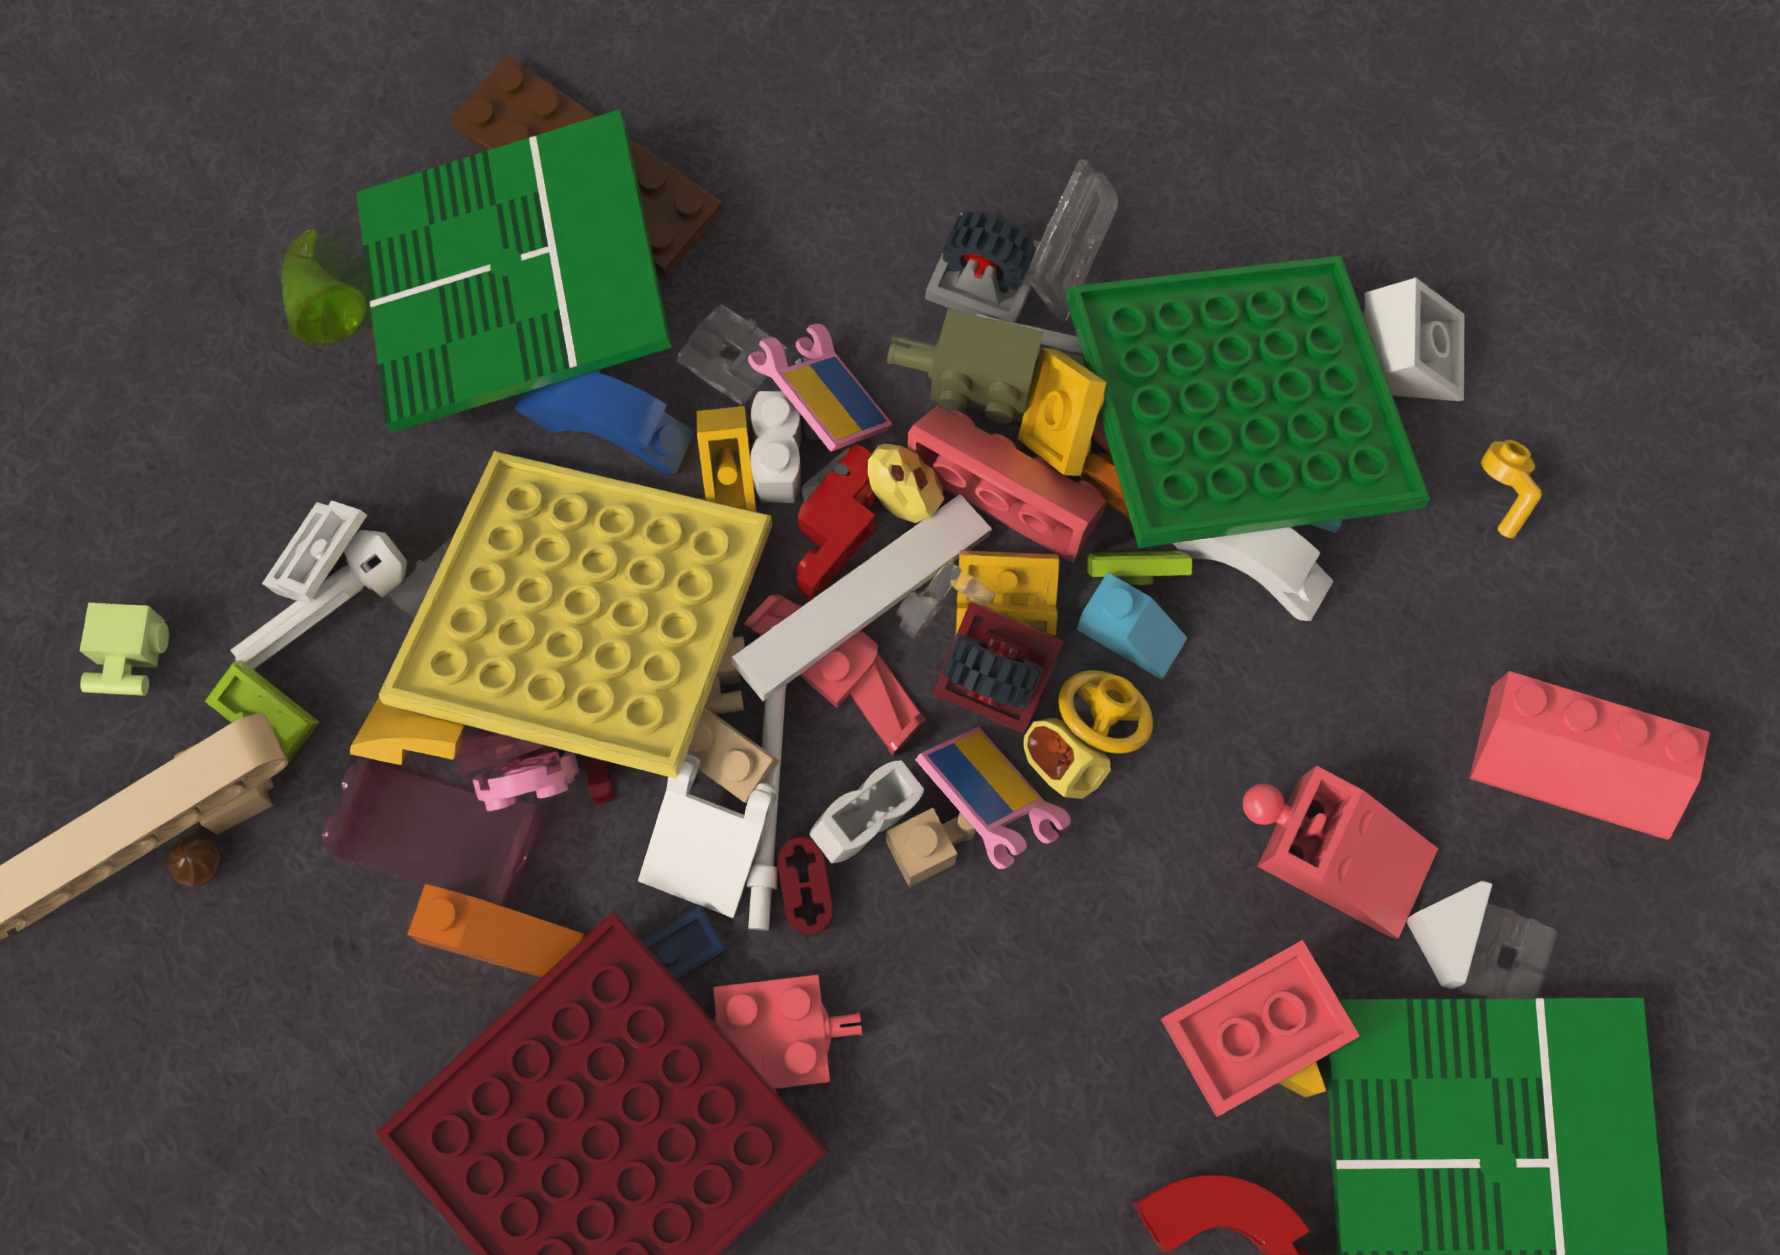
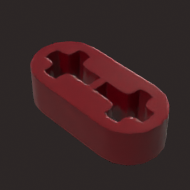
(817, 884)

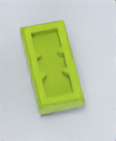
(1139, 566)
(247, 693)

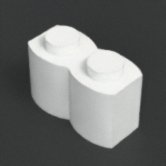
(776, 448)
(863, 813)

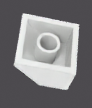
(1417, 340)

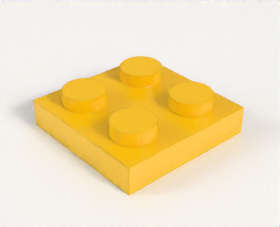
(1061, 411)

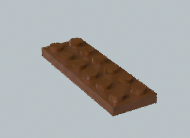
(520, 105)

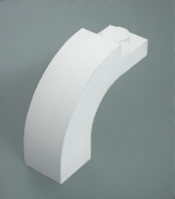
(1274, 558)

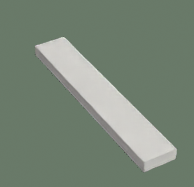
(859, 597)

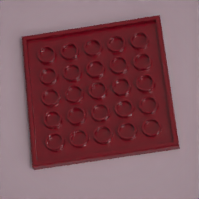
(602, 1119)

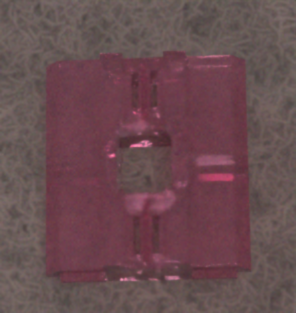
(492, 751)

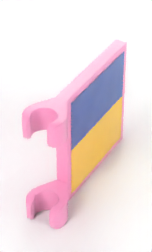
(822, 389)
(990, 793)

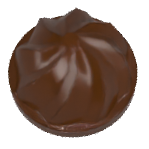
(194, 861)

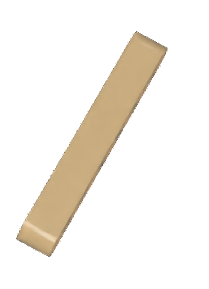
(138, 820)

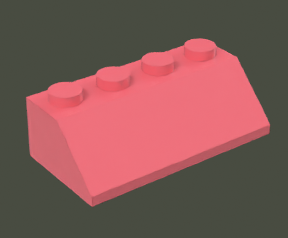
(1007, 483)
(1588, 755)

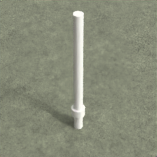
(763, 874)

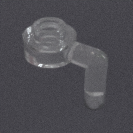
(921, 609)

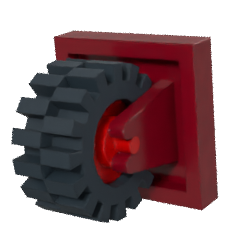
(998, 666)

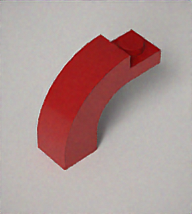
(1211, 1201)

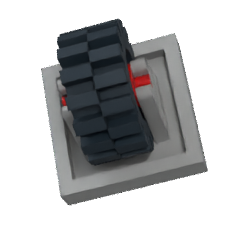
(984, 267)

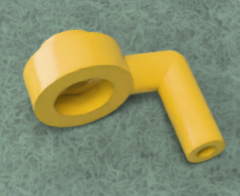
(1511, 465)

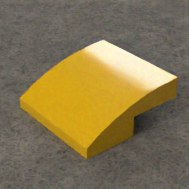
(1022, 584)
(394, 731)

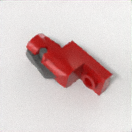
(835, 518)

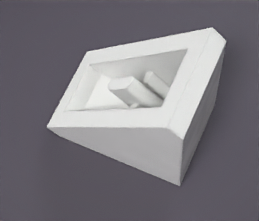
(1450, 932)

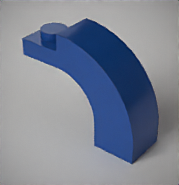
(613, 412)

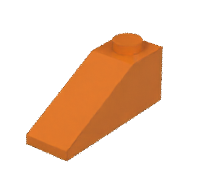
(489, 932)

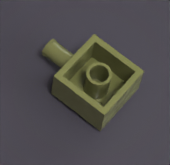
(975, 364)

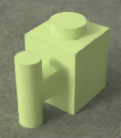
(120, 639)

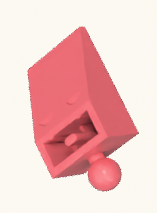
(1348, 854)

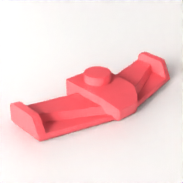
(852, 670)

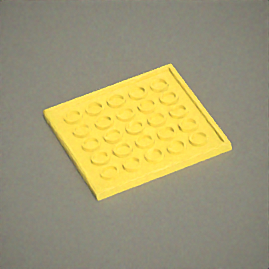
(580, 613)

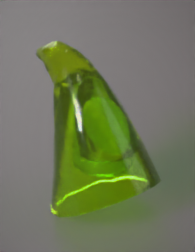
(307, 287)

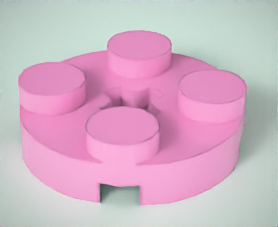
(541, 773)

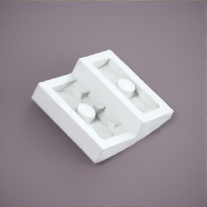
(314, 550)

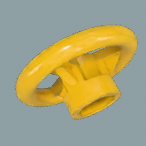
(1110, 700)

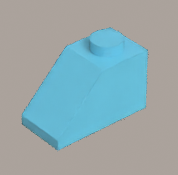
(1132, 626)

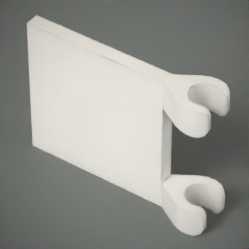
(702, 847)

